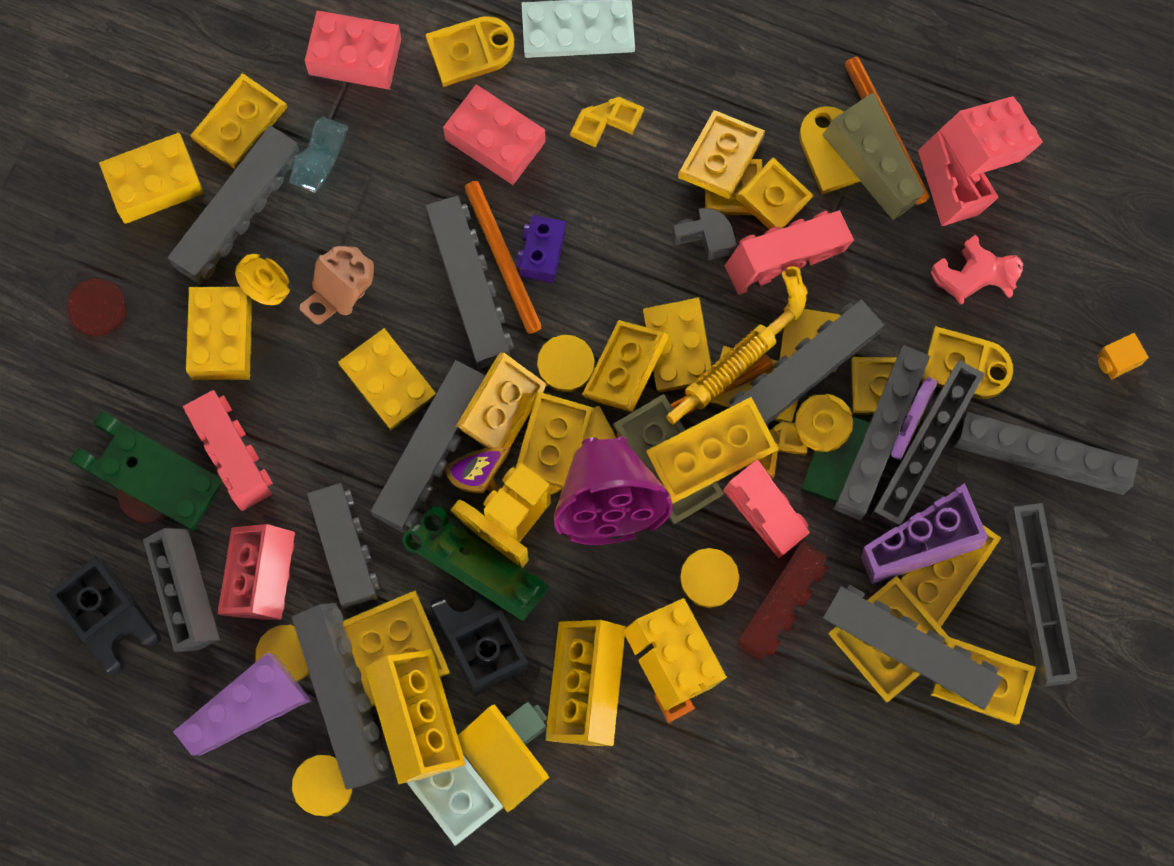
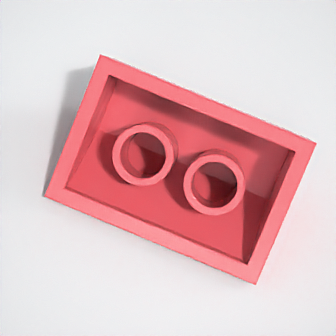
(256, 572)

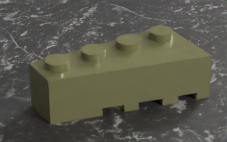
(875, 155)

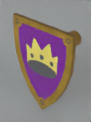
(476, 469)

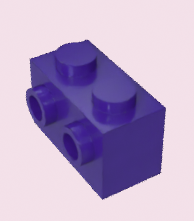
(542, 248)

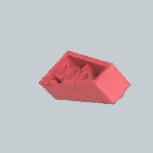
(802, 241)
(228, 451)

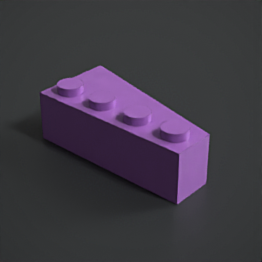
(928, 537)
(245, 704)

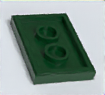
(830, 469)

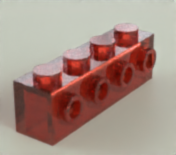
(782, 600)

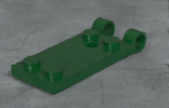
(158, 480)
(476, 564)

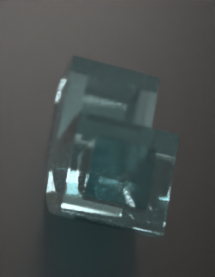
(318, 159)

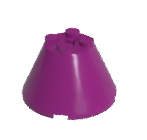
(609, 495)

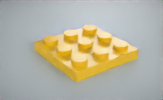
(391, 630)
(880, 670)

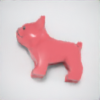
(980, 270)

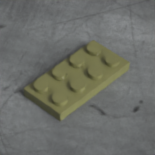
(649, 428)

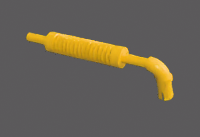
(745, 352)

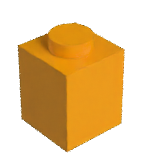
(1122, 356)

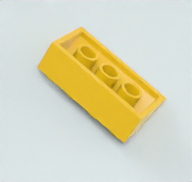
(585, 683)
(414, 715)

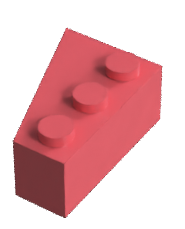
(952, 190)
(766, 509)

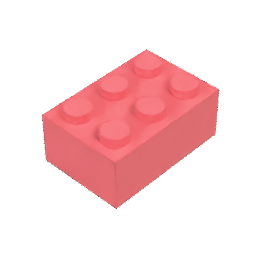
(353, 49)
(494, 134)
(991, 136)

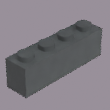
(342, 545)
(181, 590)

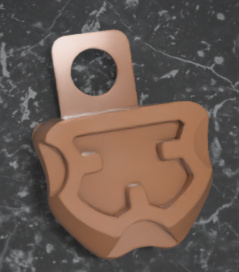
(339, 282)

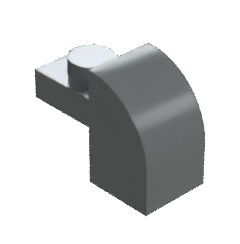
(709, 227)

